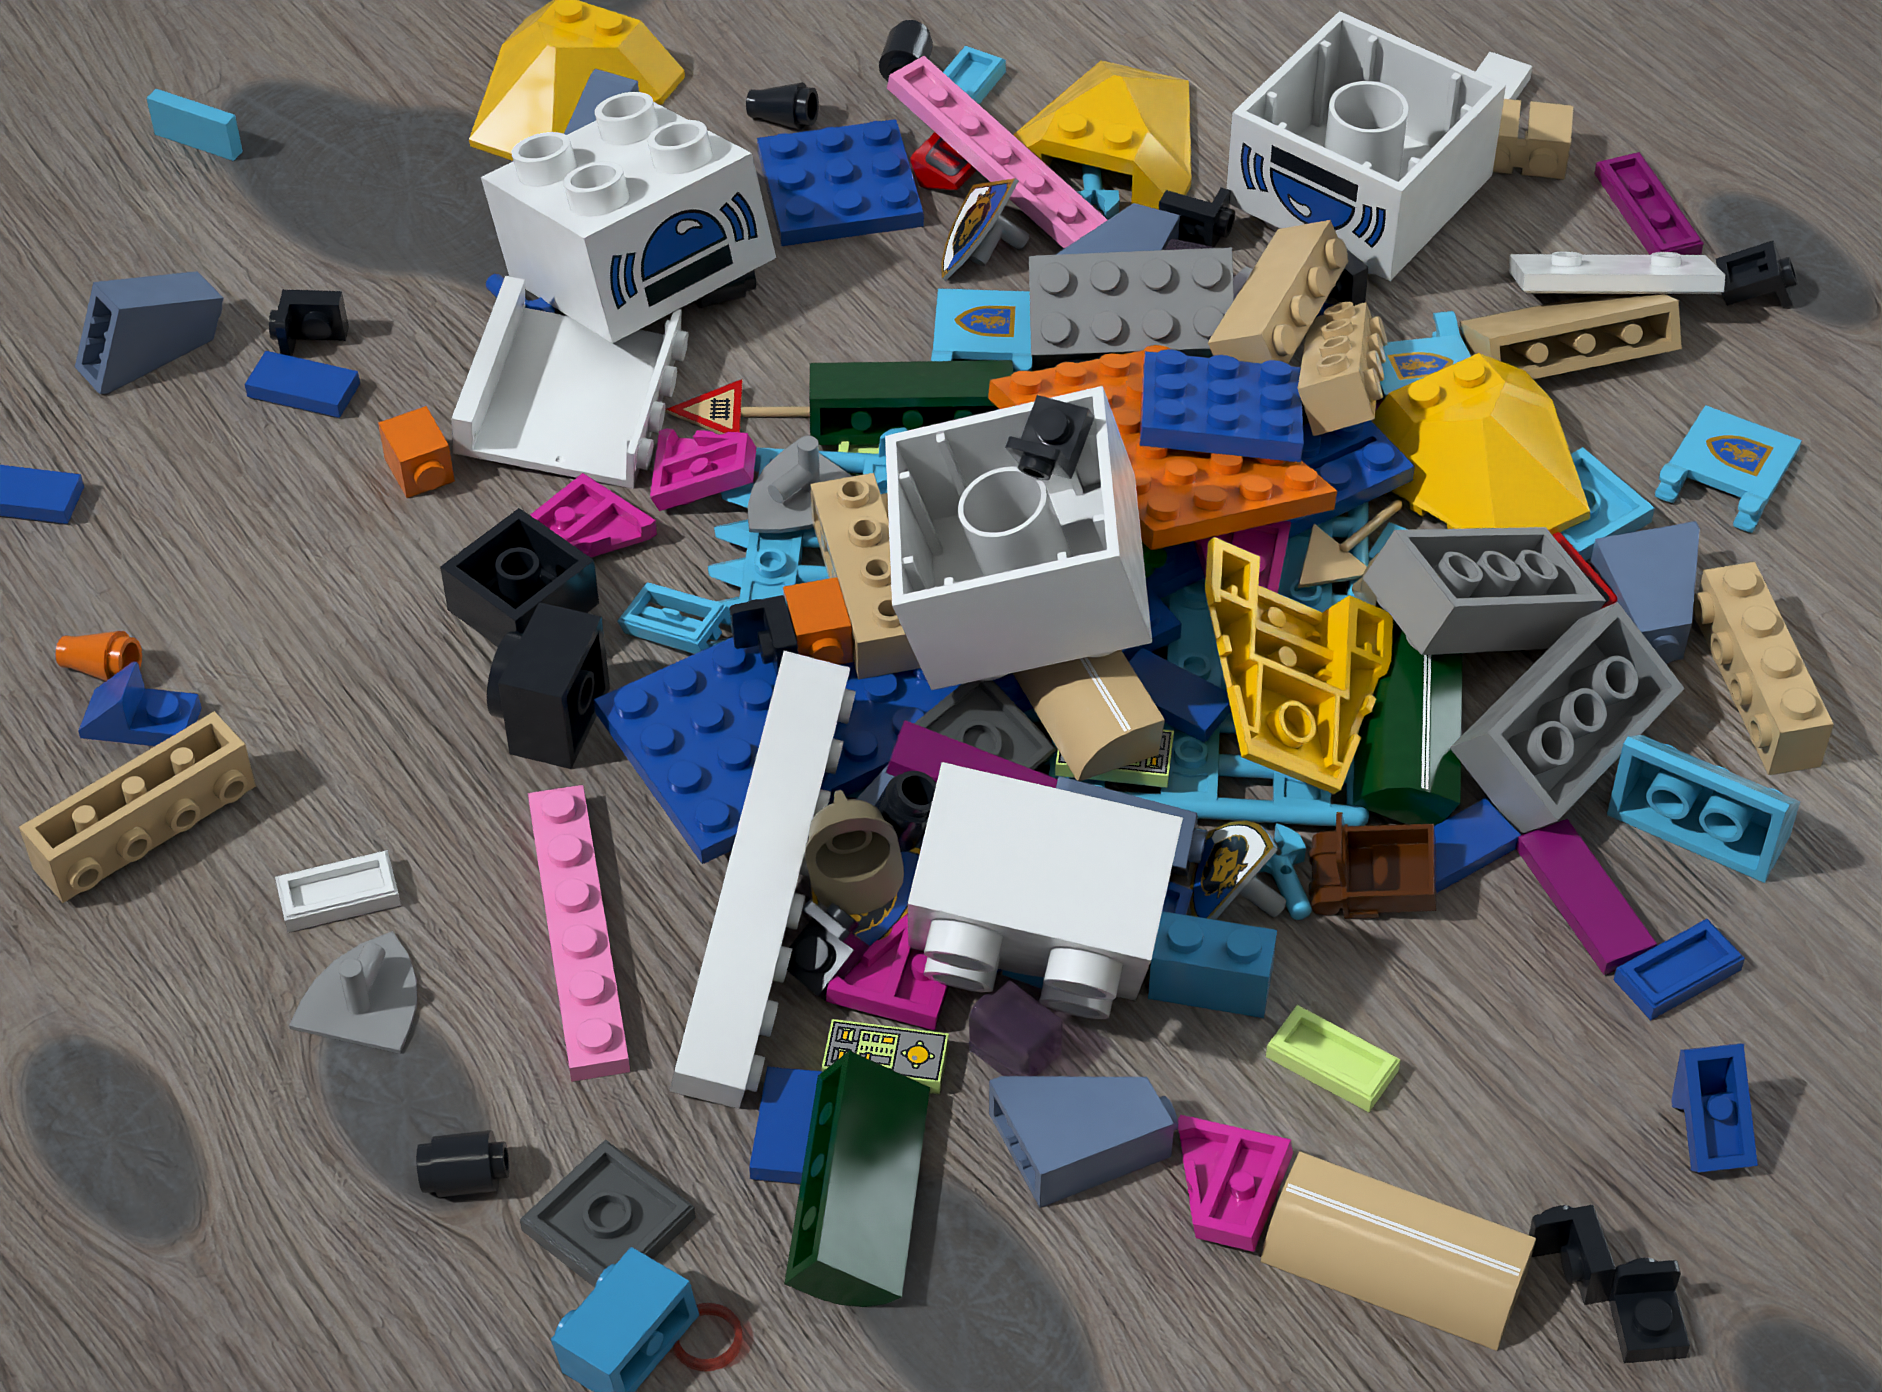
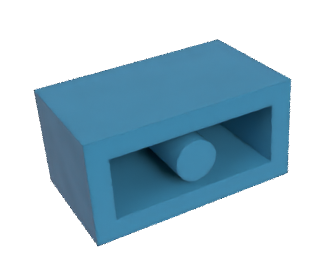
(1212, 964)
(625, 1324)

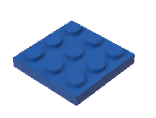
(839, 182)
(1221, 406)

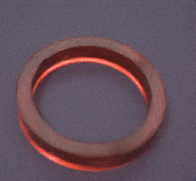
(722, 1360)

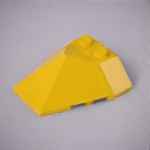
(548, 66)
(1123, 124)
(1484, 449)
(1294, 672)

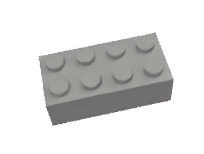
(1127, 302)
(1480, 588)
(1567, 718)

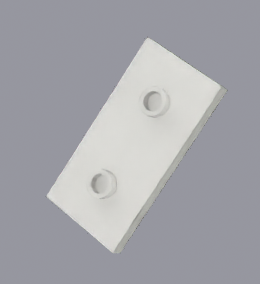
(1616, 273)

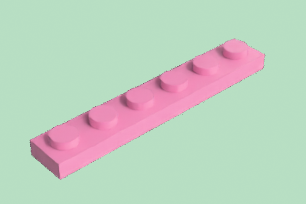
(994, 151)
(578, 934)

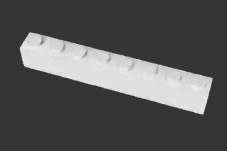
(761, 881)

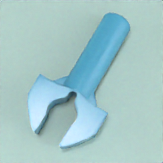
(1095, 194)
(1284, 874)

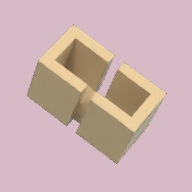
(1545, 143)

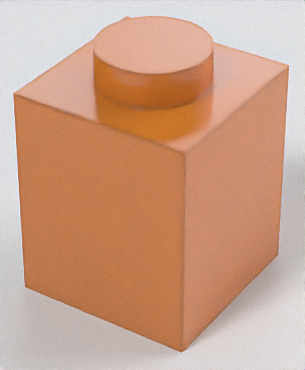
(416, 452)
(820, 620)

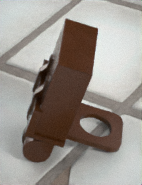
(1373, 869)

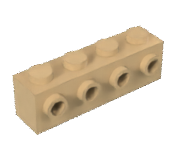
(1282, 295)
(1342, 367)
(855, 547)
(1762, 668)
(138, 807)

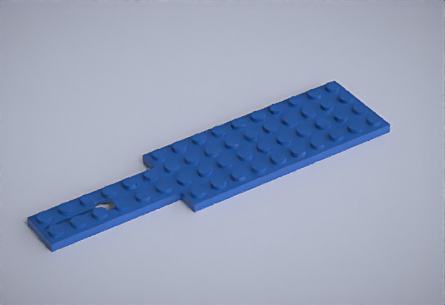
(702, 719)

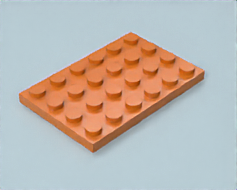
(1178, 491)

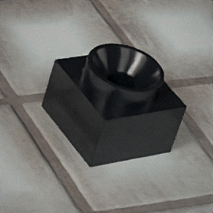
(512, 569)
(548, 684)

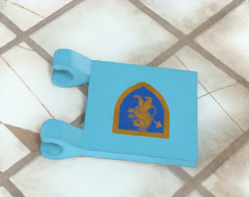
(983, 326)
(1418, 358)
(1732, 458)

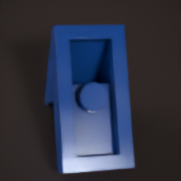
(133, 714)
(1717, 1107)

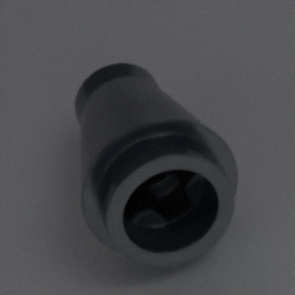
(786, 105)

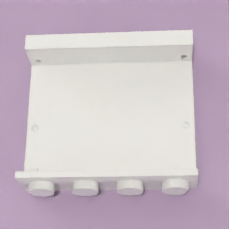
(562, 395)

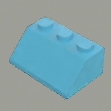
(1701, 807)

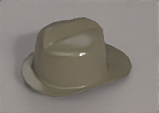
(853, 856)

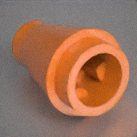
(98, 654)

